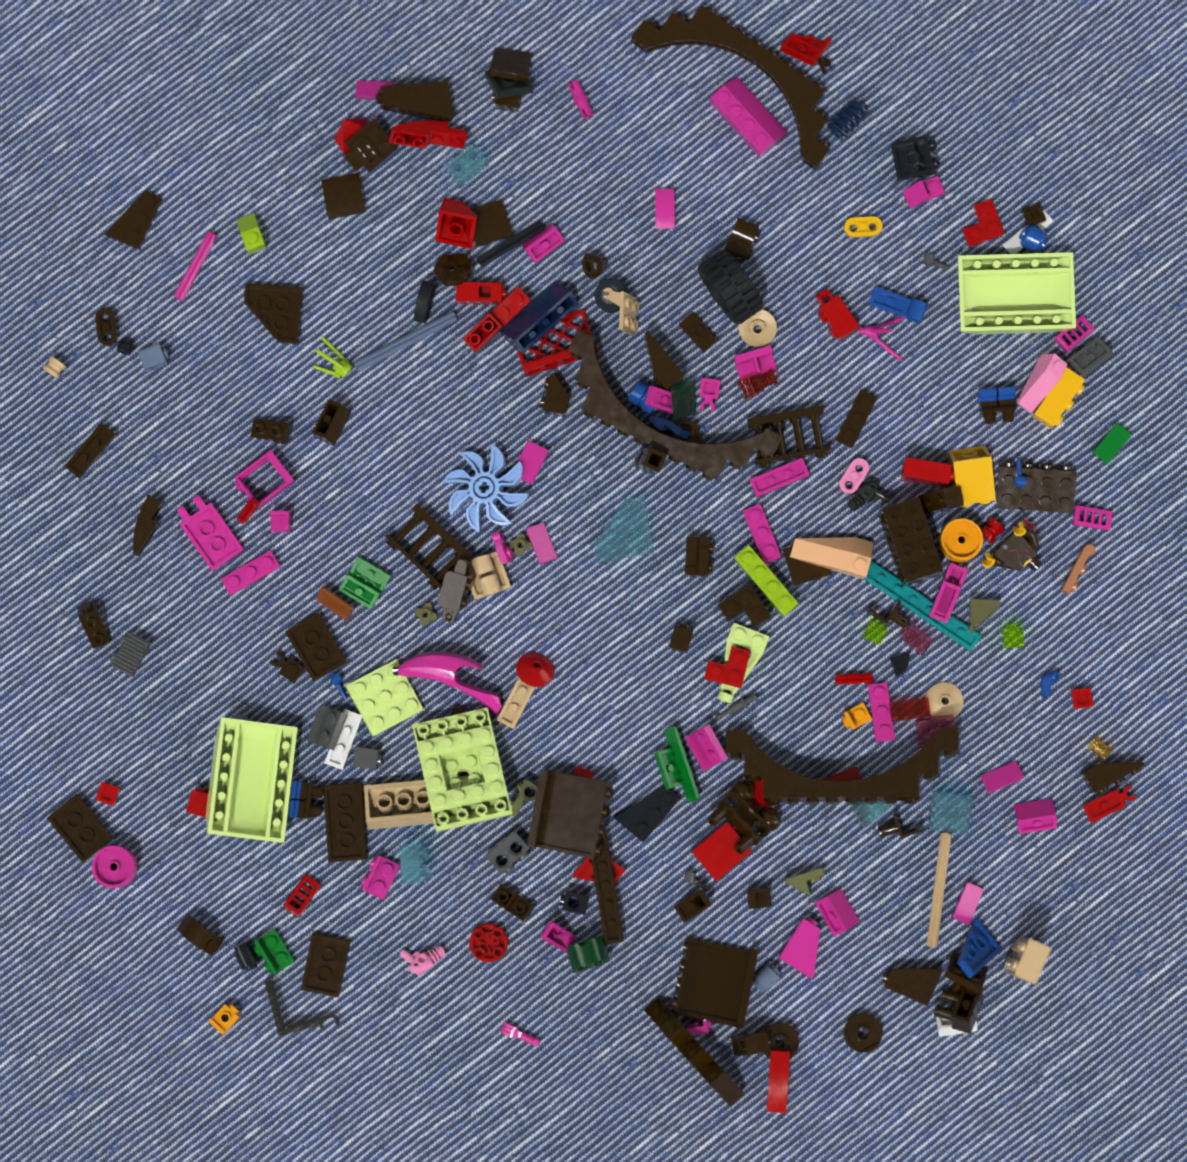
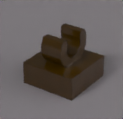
(1033, 215)

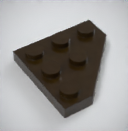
(276, 309)

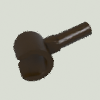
(824, 63)

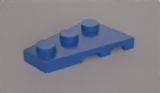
(978, 949)

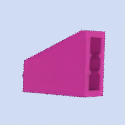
(802, 947)

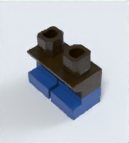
(1003, 404)
(304, 809)

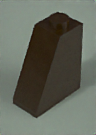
(913, 983)

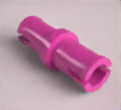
(580, 99)

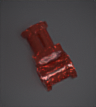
(756, 384)

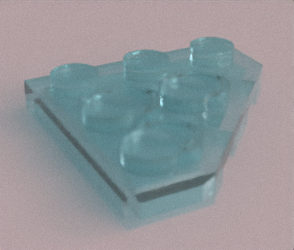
(626, 533)

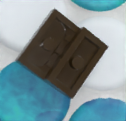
(343, 196)
(802, 571)

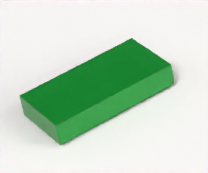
(1112, 443)

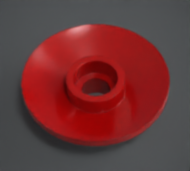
(535, 676)

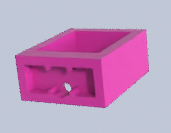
(269, 456)

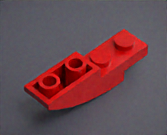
(427, 132)
(497, 319)

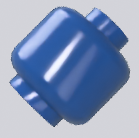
(1033, 238)

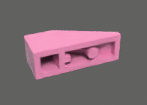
(1041, 381)

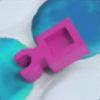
(709, 390)
(503, 550)

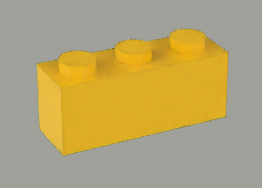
(1059, 399)

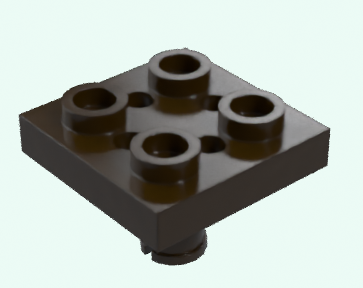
(959, 977)

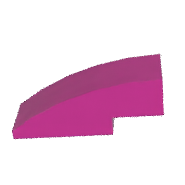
(948, 592)

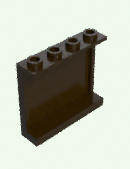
(570, 814)
(715, 983)

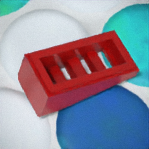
(307, 900)

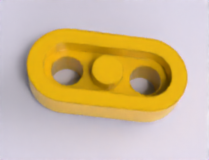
(862, 225)

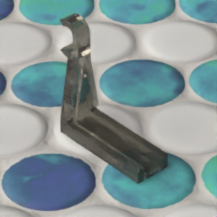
(293, 1027)

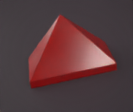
(347, 128)

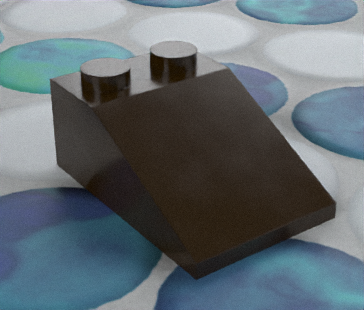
(663, 369)

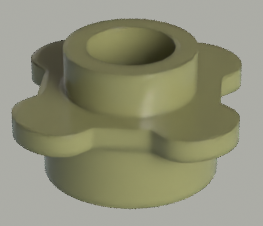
(515, 544)
(426, 609)

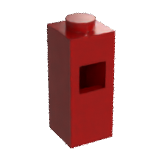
(480, 293)

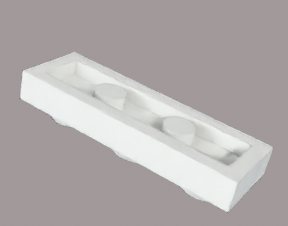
(348, 733)

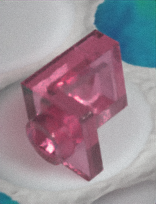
(916, 639)

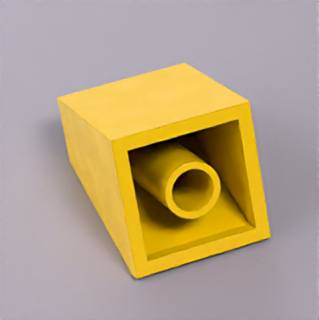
(973, 474)

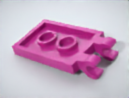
(209, 534)

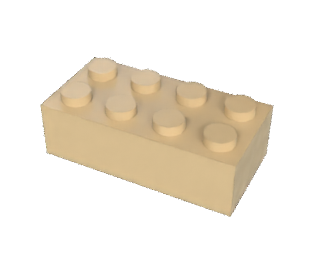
(1027, 959)

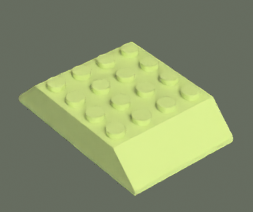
(1016, 293)
(250, 780)

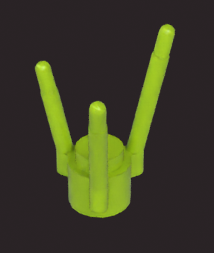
(341, 368)

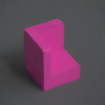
(280, 521)

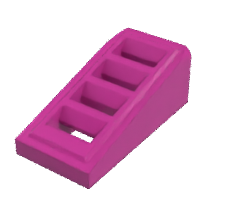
(1063, 344)
(1076, 518)

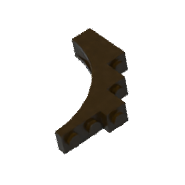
(694, 1052)

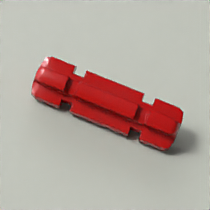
(247, 510)
(854, 678)

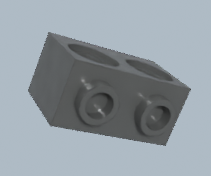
(504, 848)

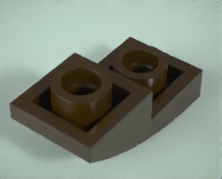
(513, 902)

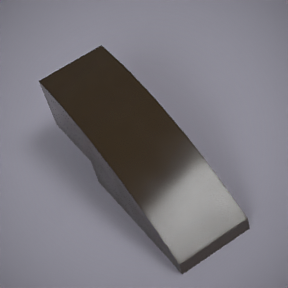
(145, 524)

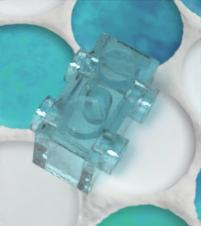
(467, 167)

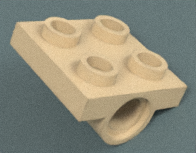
(488, 576)

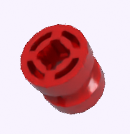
(991, 530)

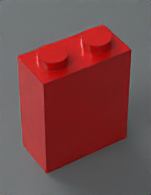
(926, 472)
(718, 851)

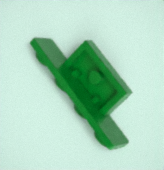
(675, 766)

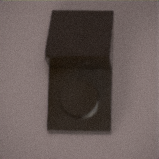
(692, 905)

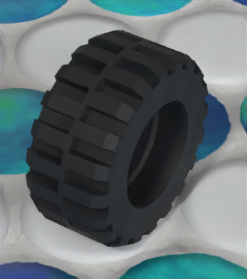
(730, 286)

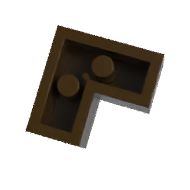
(745, 602)

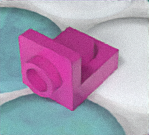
(695, 1029)

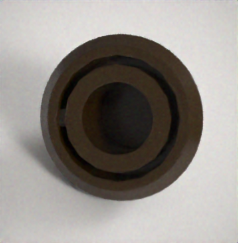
(593, 265)

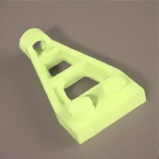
(749, 640)

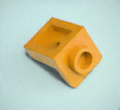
(856, 716)

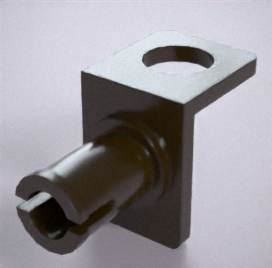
(892, 614)
(896, 827)

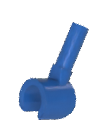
(1019, 481)
(336, 679)

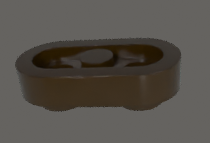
(106, 328)

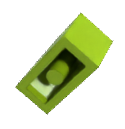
(251, 234)

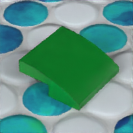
(365, 582)

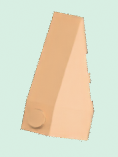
(839, 554)

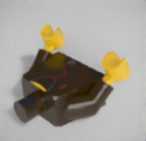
(1016, 550)

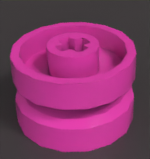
(126, 866)

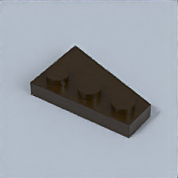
(136, 221)

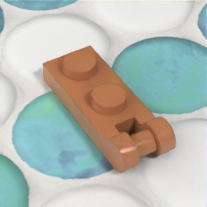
(1078, 568)

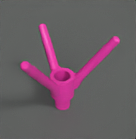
(873, 332)

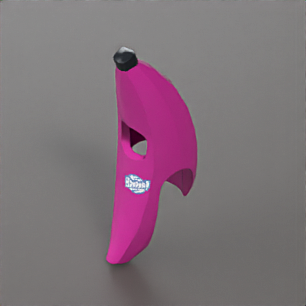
(443, 667)

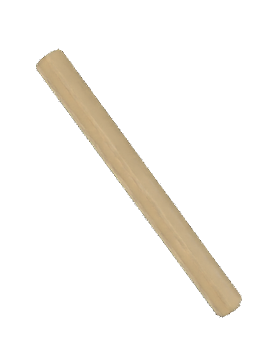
(938, 892)

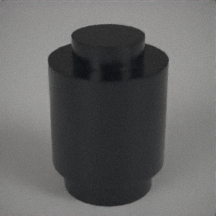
(246, 956)

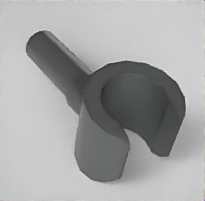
(929, 261)
(690, 877)

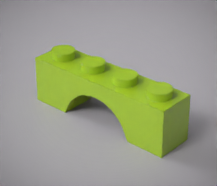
(766, 581)

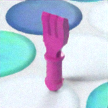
(513, 1031)

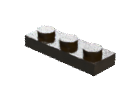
(856, 419)
(90, 450)

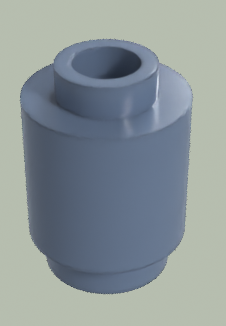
(766, 978)

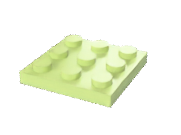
(384, 698)

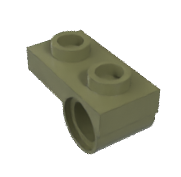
(517, 804)

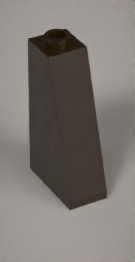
(417, 100)

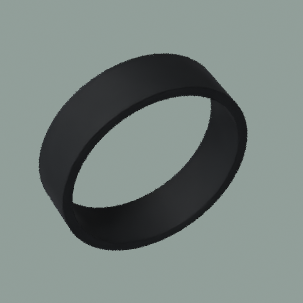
(424, 302)

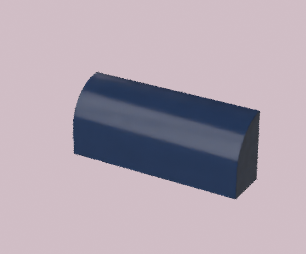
(539, 317)

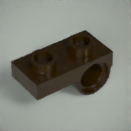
(271, 430)

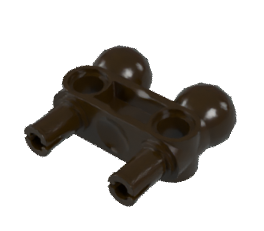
(744, 816)

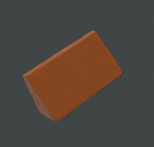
(334, 603)

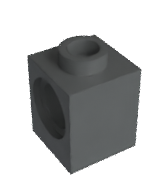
(367, 758)

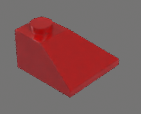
(456, 224)

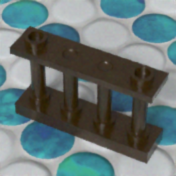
(794, 418)
(432, 529)

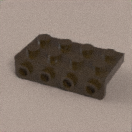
(1046, 487)

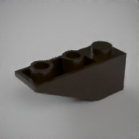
(1104, 774)

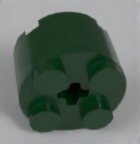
(587, 954)

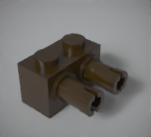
(965, 1011)

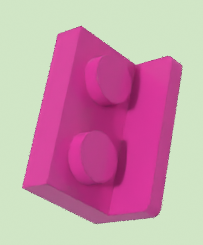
(706, 748)
(380, 877)

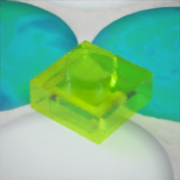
(875, 632)

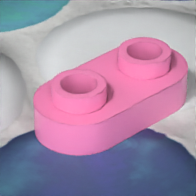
(853, 476)

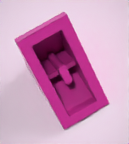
(557, 936)

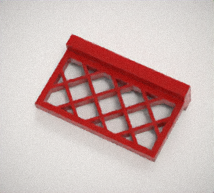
(558, 358)

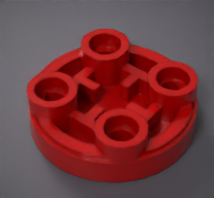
(488, 942)

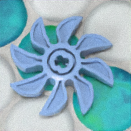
(489, 496)

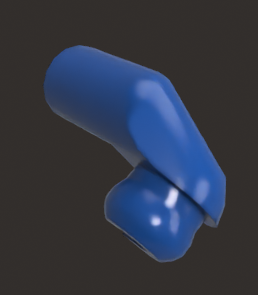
(1047, 681)

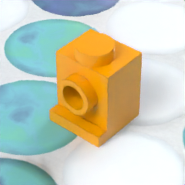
(221, 1025)

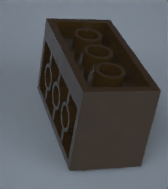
(910, 542)

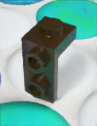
(92, 624)

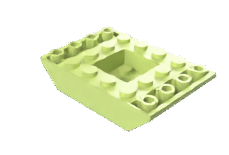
(455, 746)

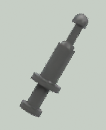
(739, 705)

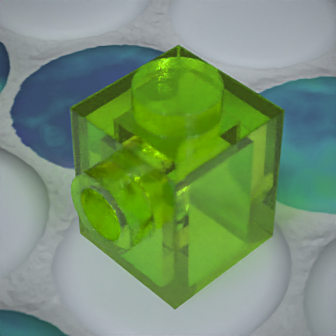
(1012, 637)

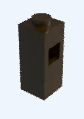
(649, 460)

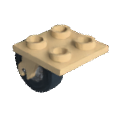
(613, 297)

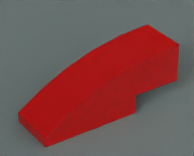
(778, 1080)

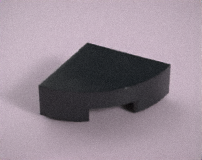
(900, 663)

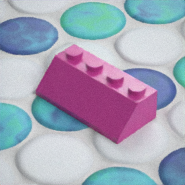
(747, 116)

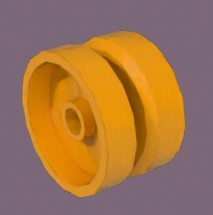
(971, 536)

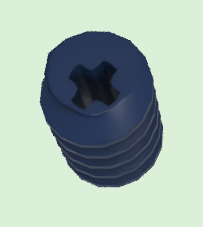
(847, 119)

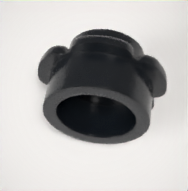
(125, 347)

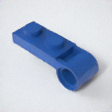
(898, 305)

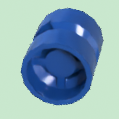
(639, 395)

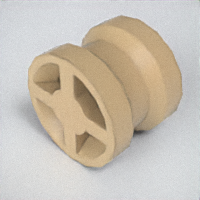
(54, 367)

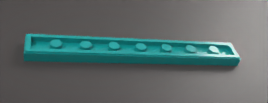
(920, 606)

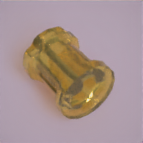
(1100, 749)

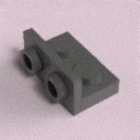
(1090, 356)
(326, 727)

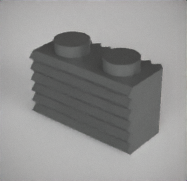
(130, 654)

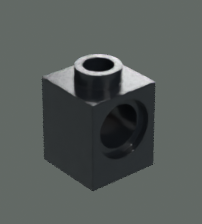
(583, 900)

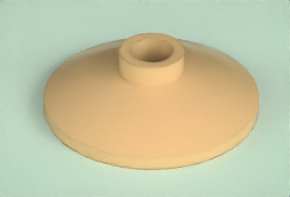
(765, 336)
(946, 690)

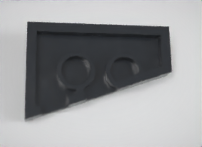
(648, 813)

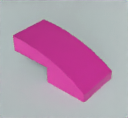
(664, 208)

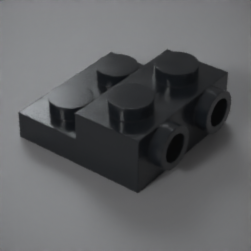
(915, 158)

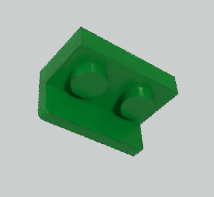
(273, 952)

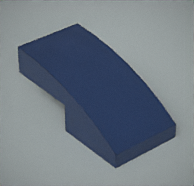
(668, 426)

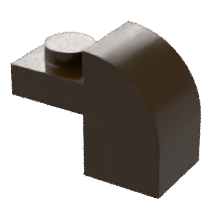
(199, 935)

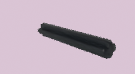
(510, 243)

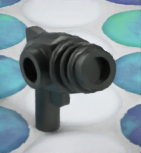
(866, 493)

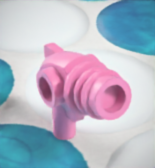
(423, 961)

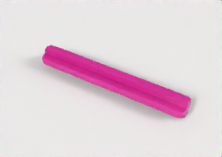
(195, 266)

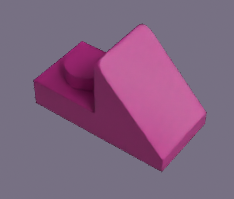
(923, 192)

